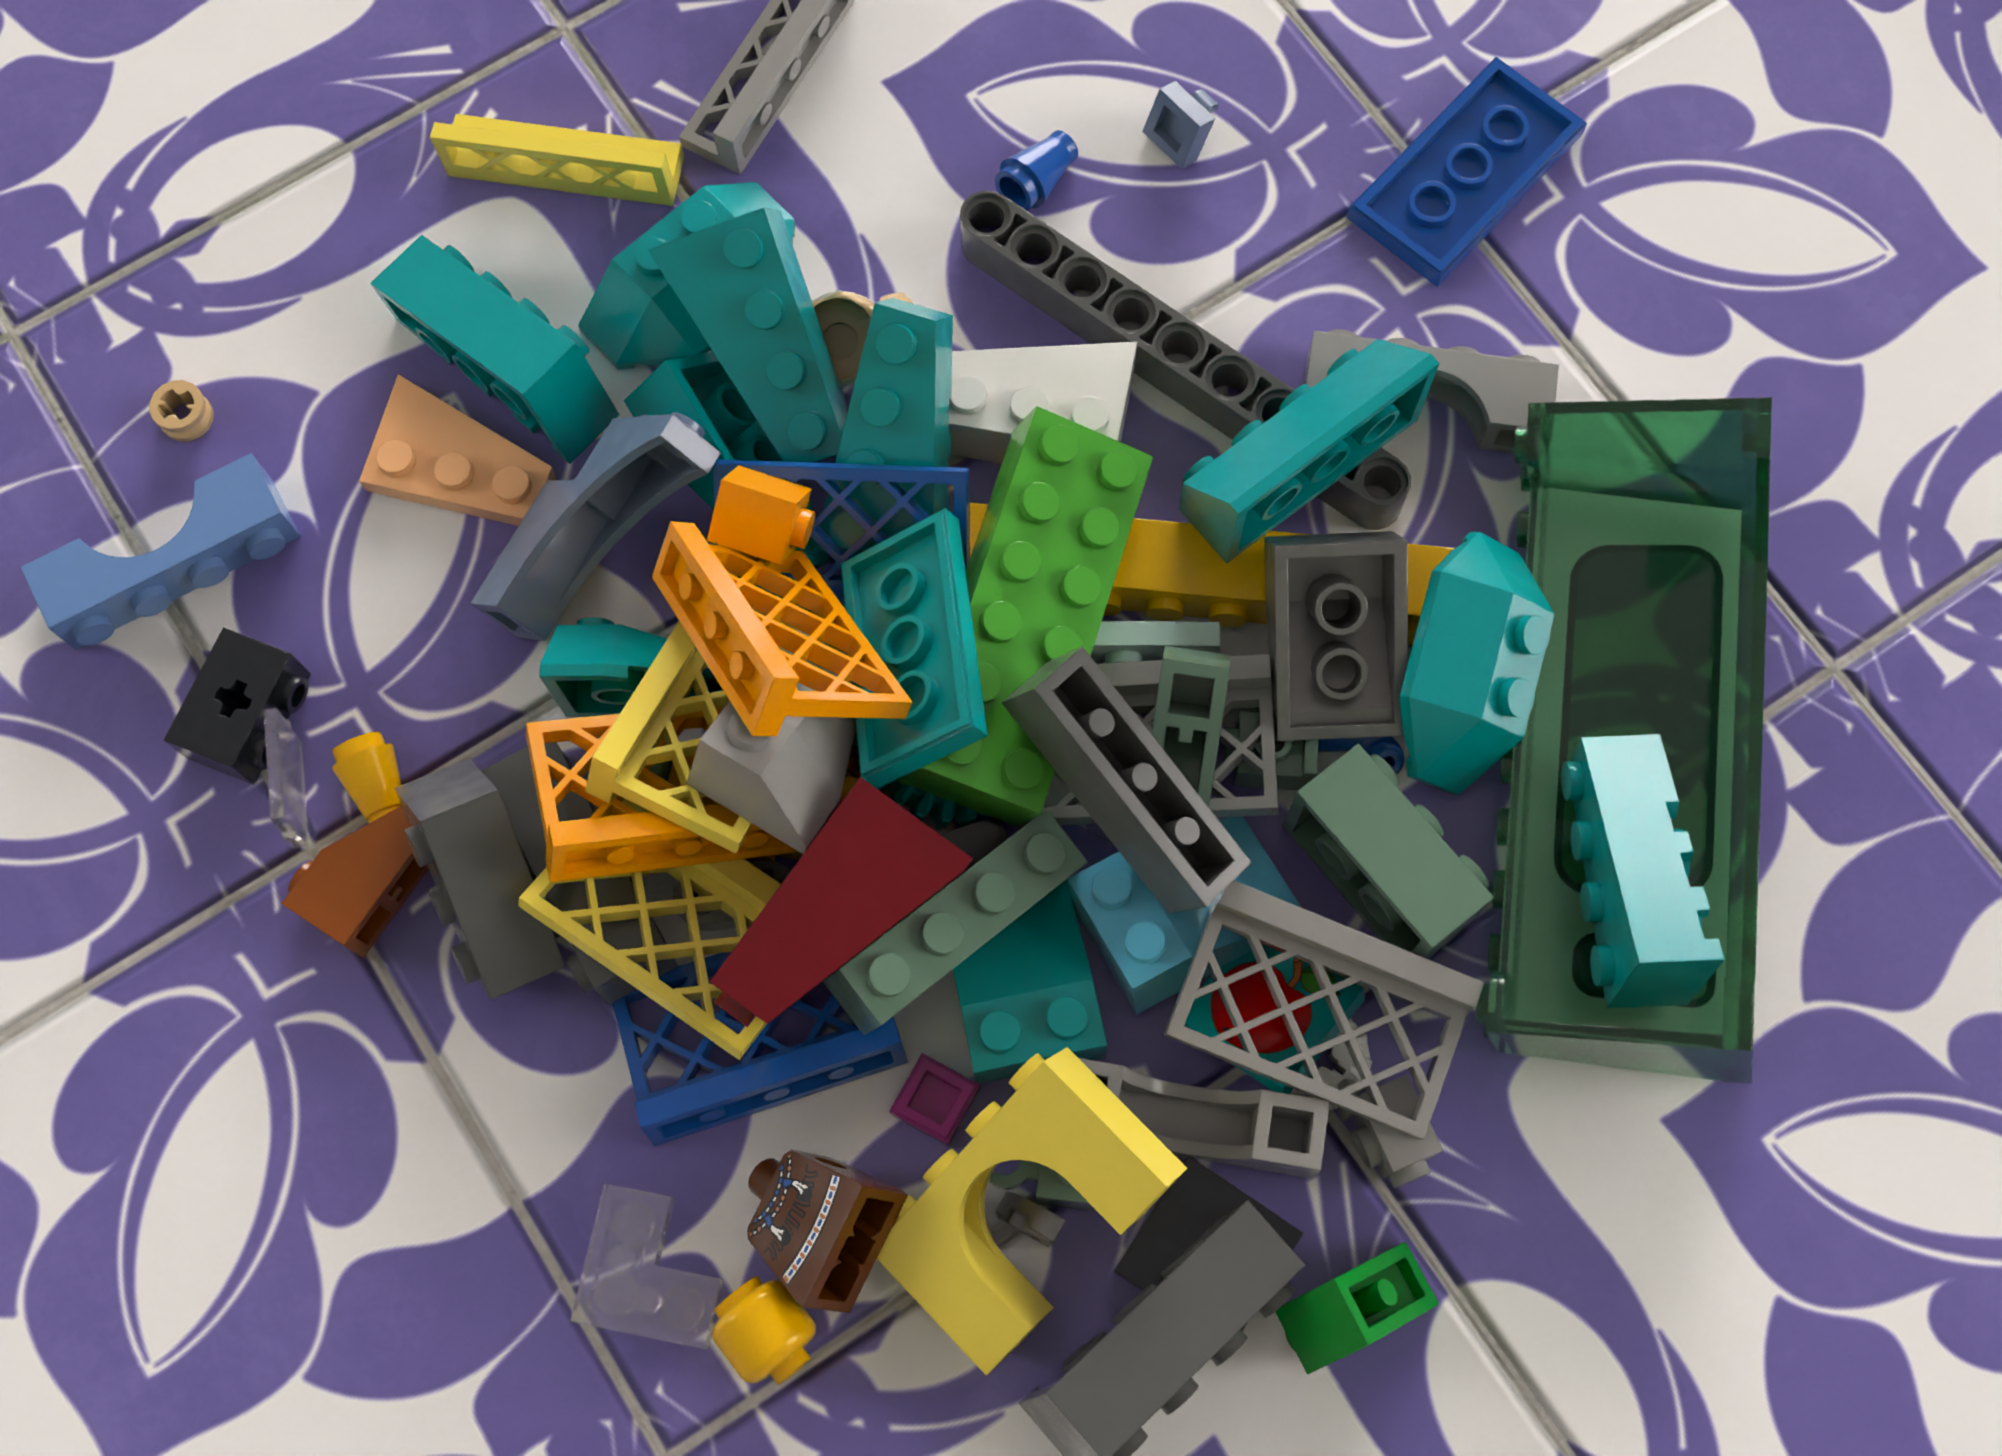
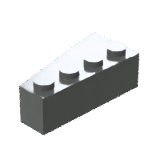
(1166, 1338)

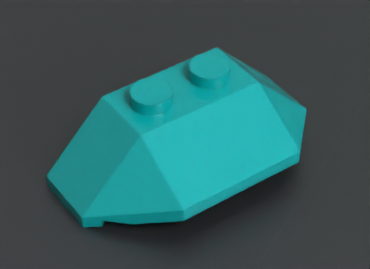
(634, 308)
(1473, 664)

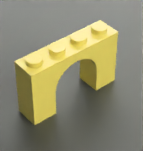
(943, 1241)

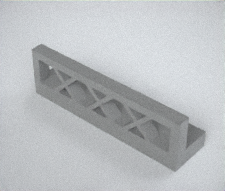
(771, 80)

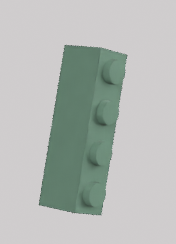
(955, 923)

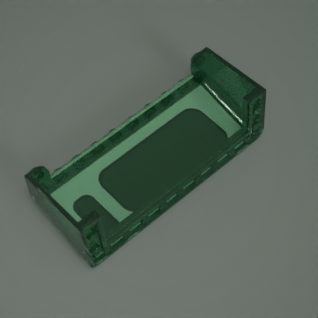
(1657, 579)

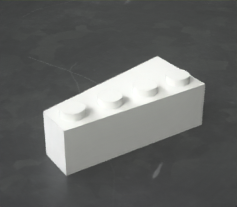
(1002, 386)

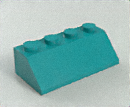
(1306, 445)

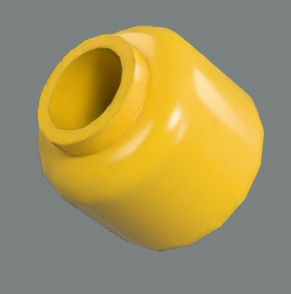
(763, 1331)

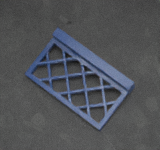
(886, 475)
(756, 1081)

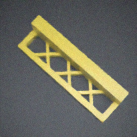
(559, 159)

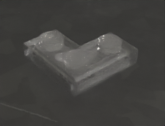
(625, 1285)

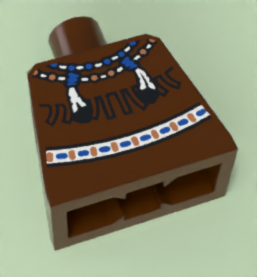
(820, 1226)

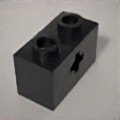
(234, 676)

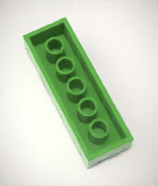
(1036, 594)

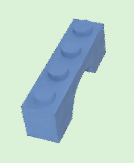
(231, 523)

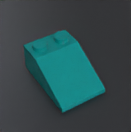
(1030, 992)

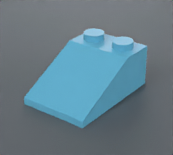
(1144, 942)

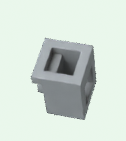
(1393, 1152)

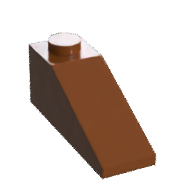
(358, 883)

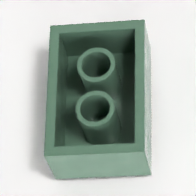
(1386, 855)

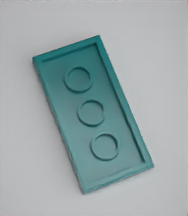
(917, 616)

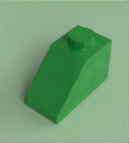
(1356, 1308)

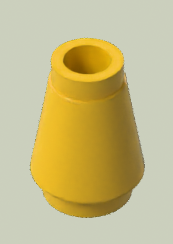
(368, 773)

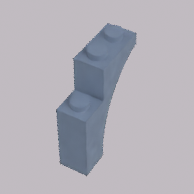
(582, 518)

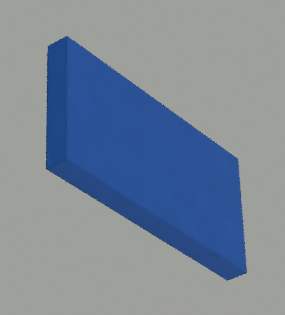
(1466, 171)

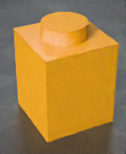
(761, 515)

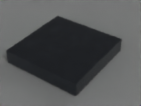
(1184, 1216)

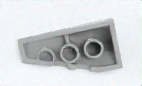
(779, 781)

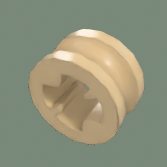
(173, 394)

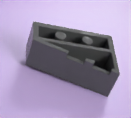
(478, 877)

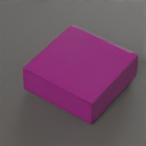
(935, 1099)

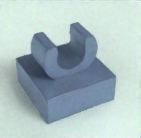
(1180, 122)

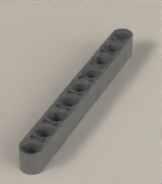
(1162, 333)

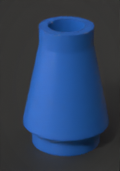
(1034, 172)

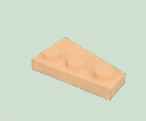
(450, 460)

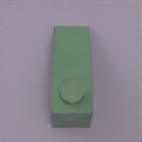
(1191, 712)

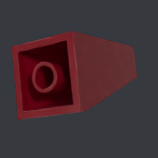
(841, 896)

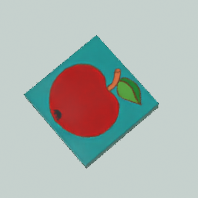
(1254, 1000)

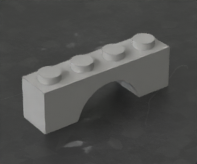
(1481, 388)
(1225, 1126)

